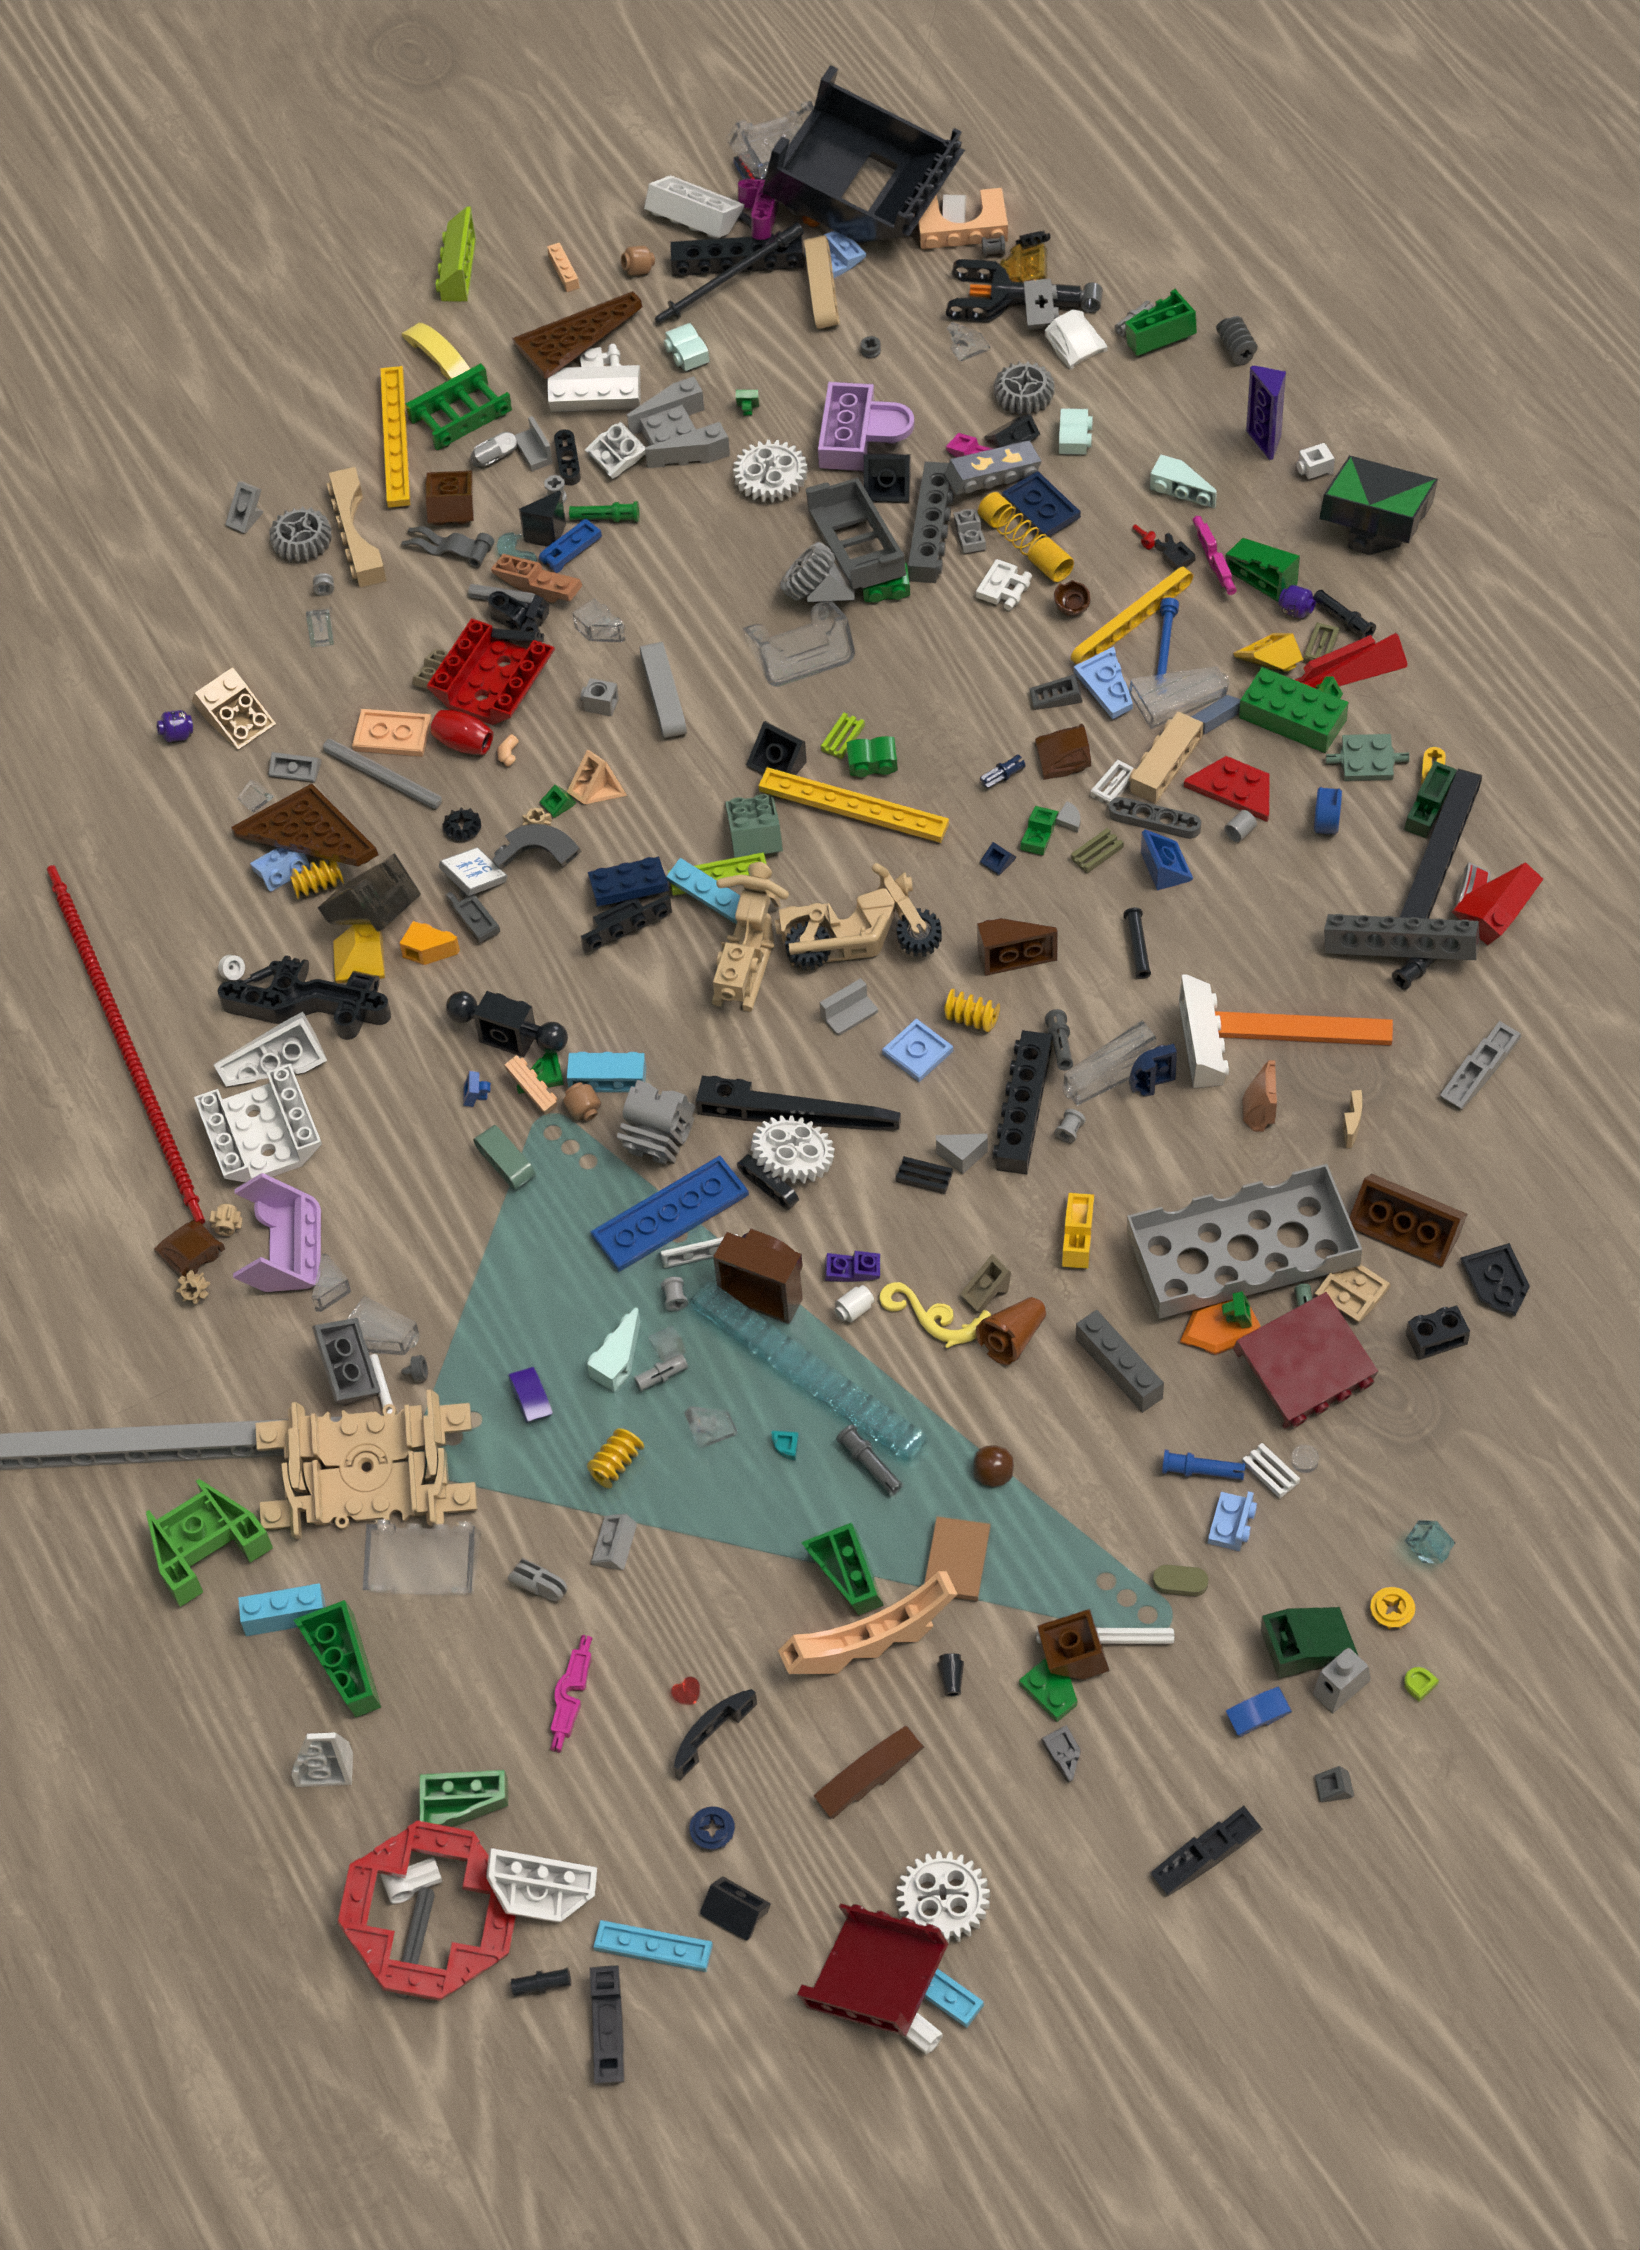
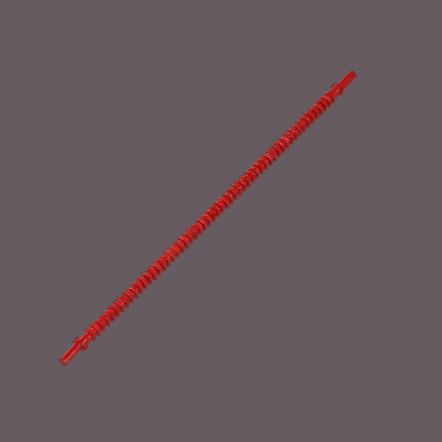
(126, 1046)

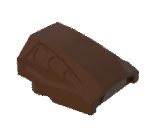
(1064, 752)
(189, 1248)

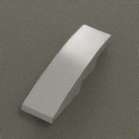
(1480, 1065)

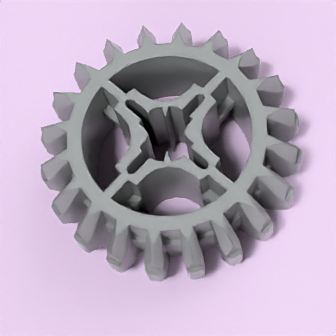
(1024, 388)
(302, 539)
(807, 571)

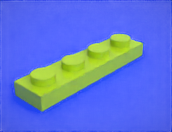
(725, 868)

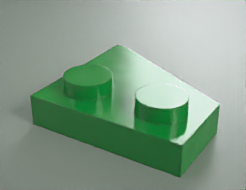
(1050, 1690)

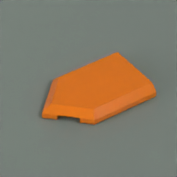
(1212, 1332)

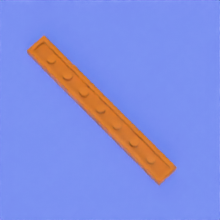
(1305, 1028)

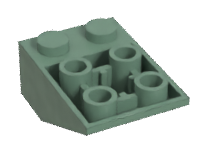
(754, 825)

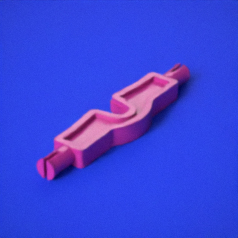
(1215, 559)
(573, 1680)

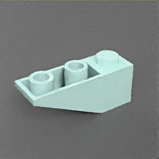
(1179, 480)
(615, 1358)

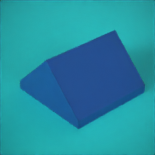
(1164, 860)

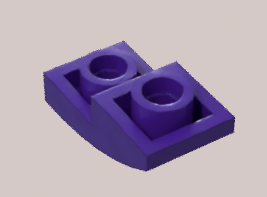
(846, 1268)
(531, 1394)

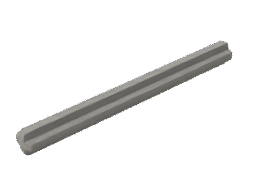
(382, 773)

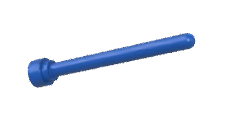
(1168, 609)

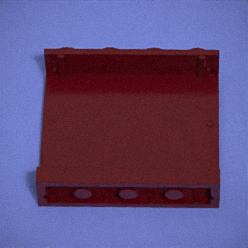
(877, 1970)

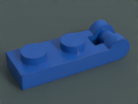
(570, 545)

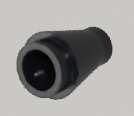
(951, 1672)

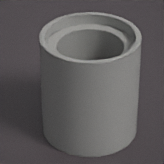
(1240, 826)

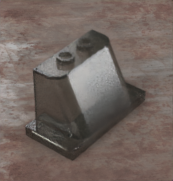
(372, 896)

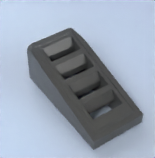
(1066, 698)

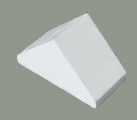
(954, 208)

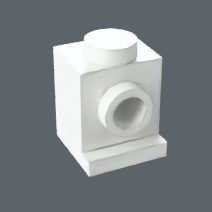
(1315, 461)

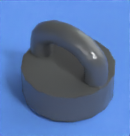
(418, 1368)

